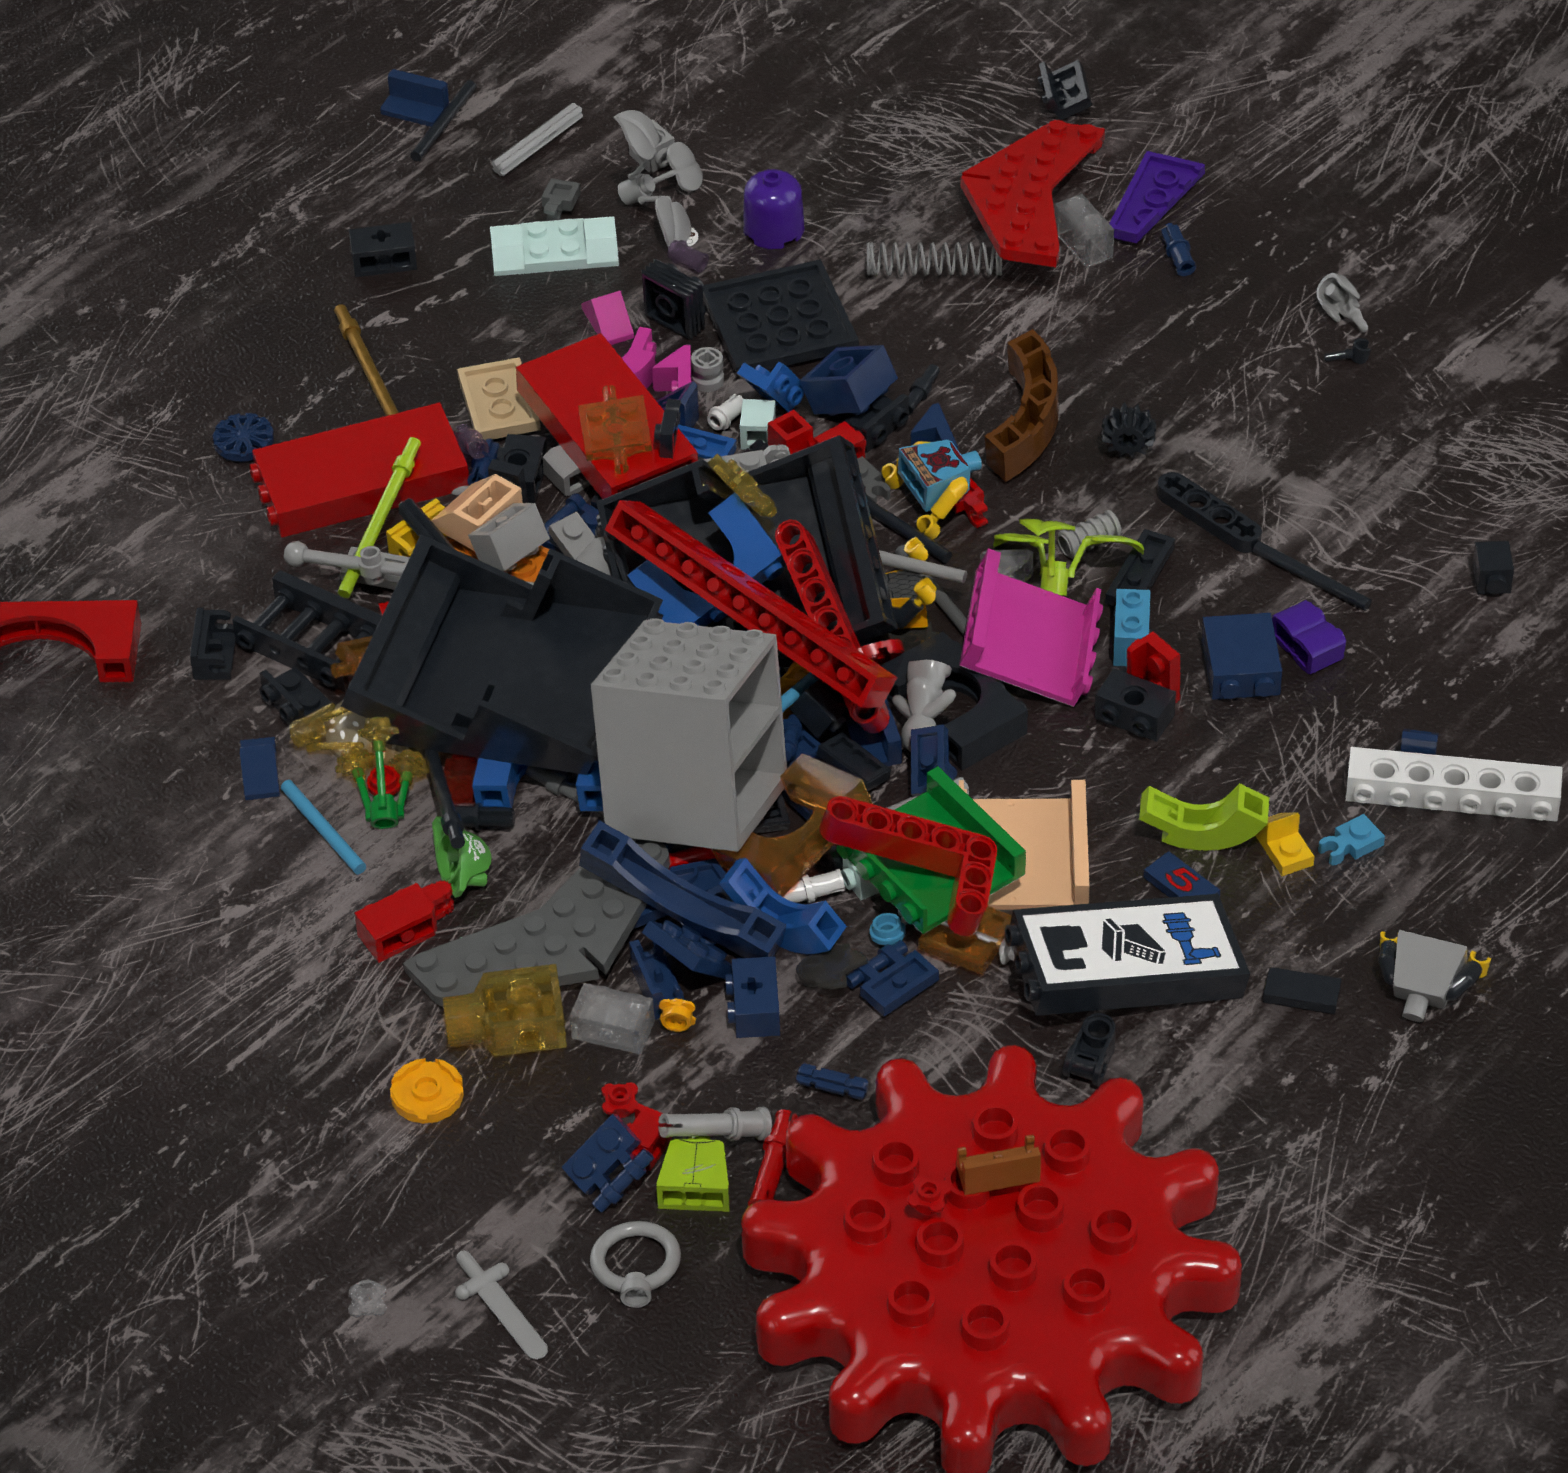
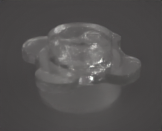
(364, 1291)

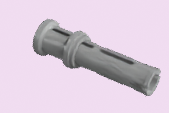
(731, 1124)

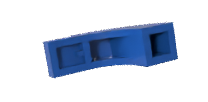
(808, 926)

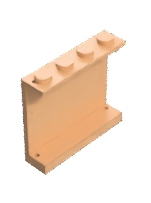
(1054, 845)

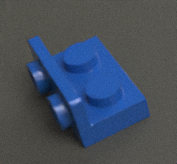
(778, 385)

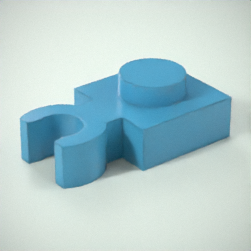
(1353, 837)

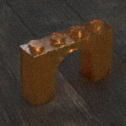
(789, 857)

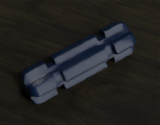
(832, 1081)

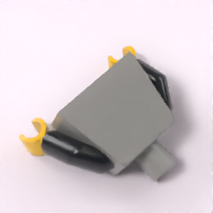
(1427, 971)

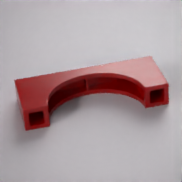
(100, 628)

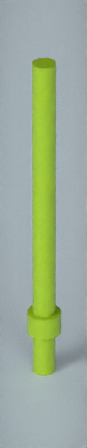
(401, 469)

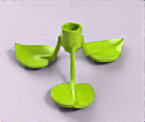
(1053, 572)

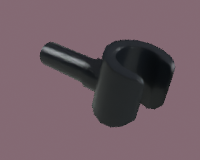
(1358, 353)

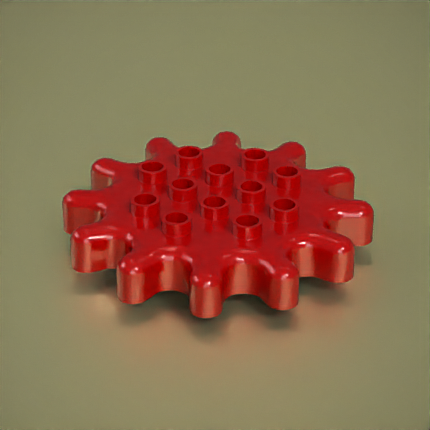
(1009, 1295)

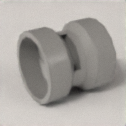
(707, 369)

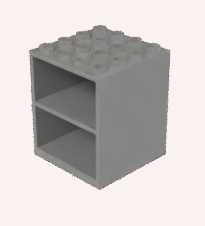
(690, 734)

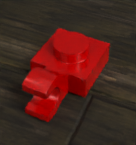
(973, 504)

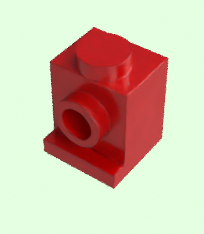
(647, 1130)

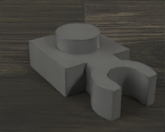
(872, 481)

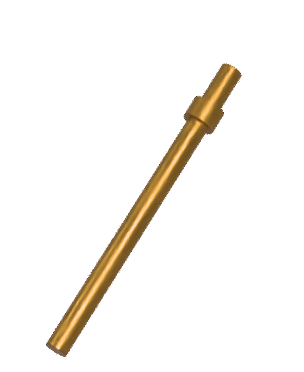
(351, 332)

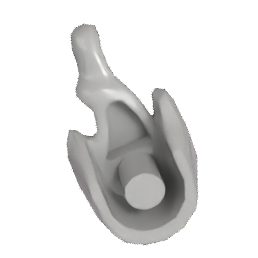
(1339, 297)

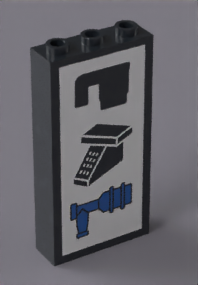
(1126, 954)

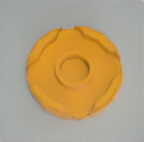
(426, 1090)

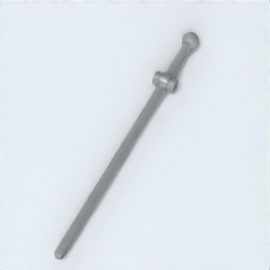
(371, 563)

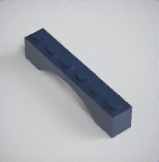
(630, 868)

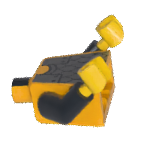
(909, 592)

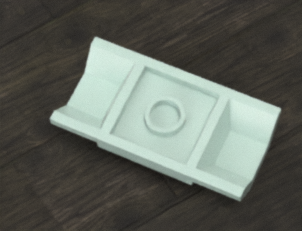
(554, 246)

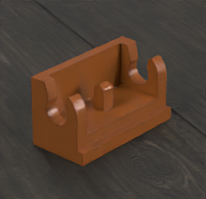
(999, 1168)

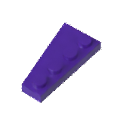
(1152, 193)

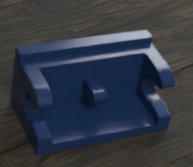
(654, 975)

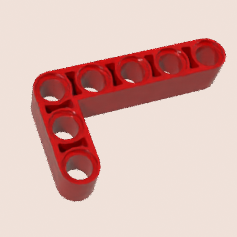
(920, 843)

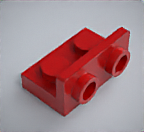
(1155, 662)

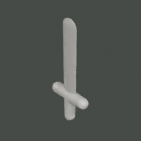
(499, 1302)

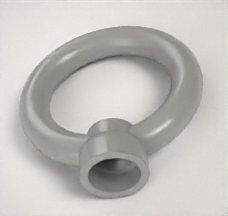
(635, 1286)

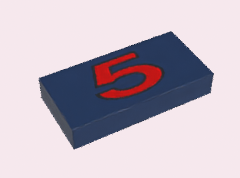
(1177, 878)

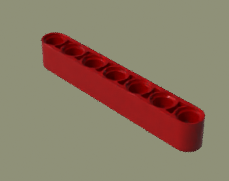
(828, 608)

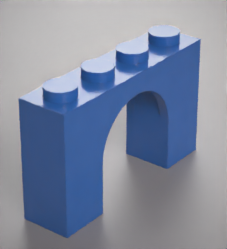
(753, 554)
(497, 782)

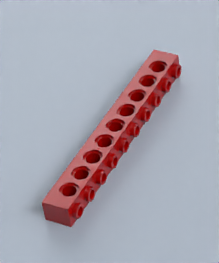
(751, 603)

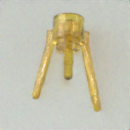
(310, 729)

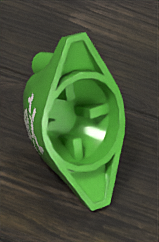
(463, 865)

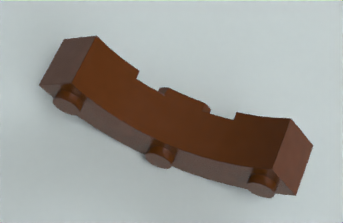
(1027, 434)

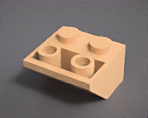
(476, 507)

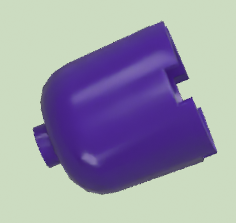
(773, 209)

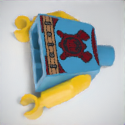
(935, 477)

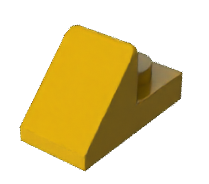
(1285, 844)

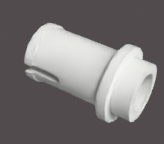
(721, 416)

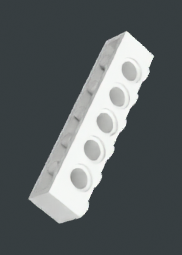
(1454, 784)

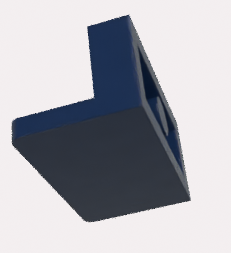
(415, 98)
(883, 745)

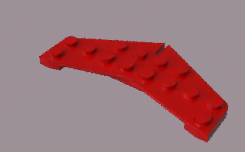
(1016, 187)

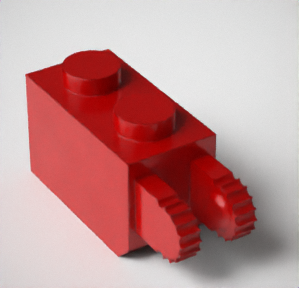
(403, 918)

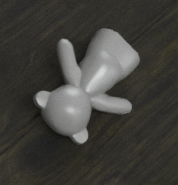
(924, 696)

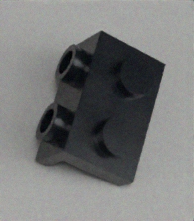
(1065, 89)

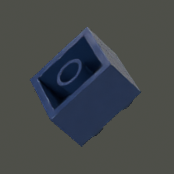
(849, 380)

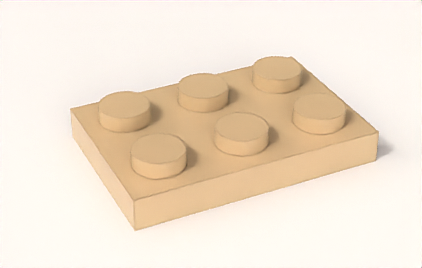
(494, 401)

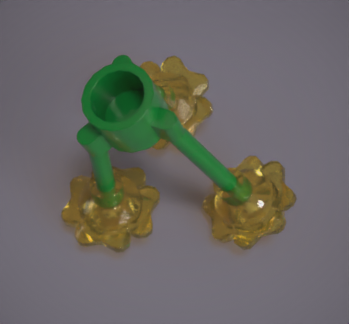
(383, 810)

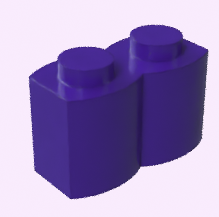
(1308, 636)

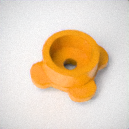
(677, 1014)

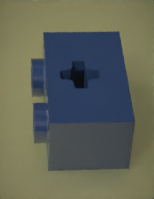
(755, 997)

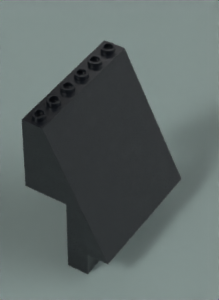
(811, 486)
(493, 662)

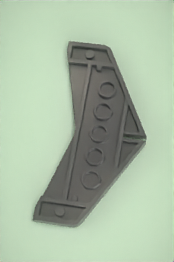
(576, 922)

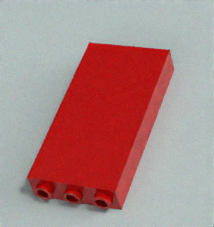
(576, 377)
(347, 469)

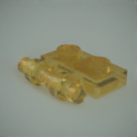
(743, 485)

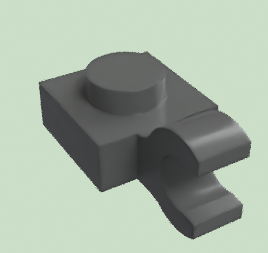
(559, 196)

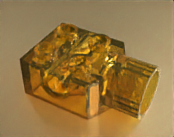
(509, 1012)

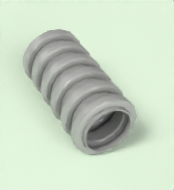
(1099, 525)

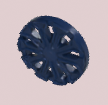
(241, 437)

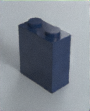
(1241, 656)

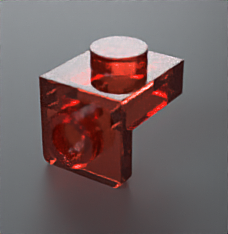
(460, 776)

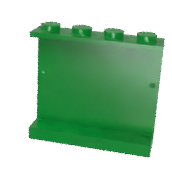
(923, 893)

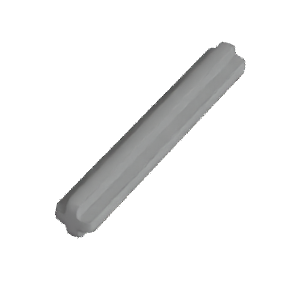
(537, 139)

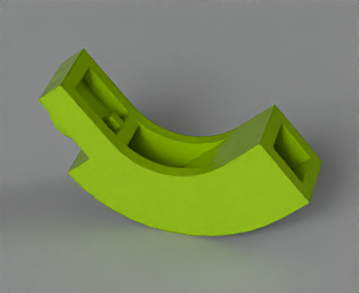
(1206, 825)

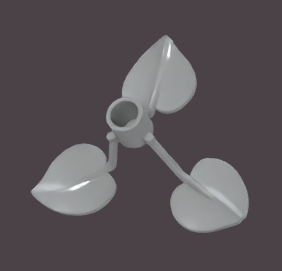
(639, 187)

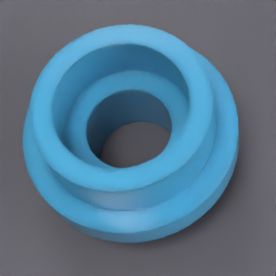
(887, 929)

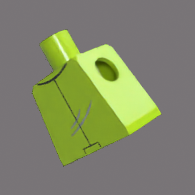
(694, 1176)

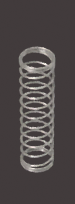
(872, 269)

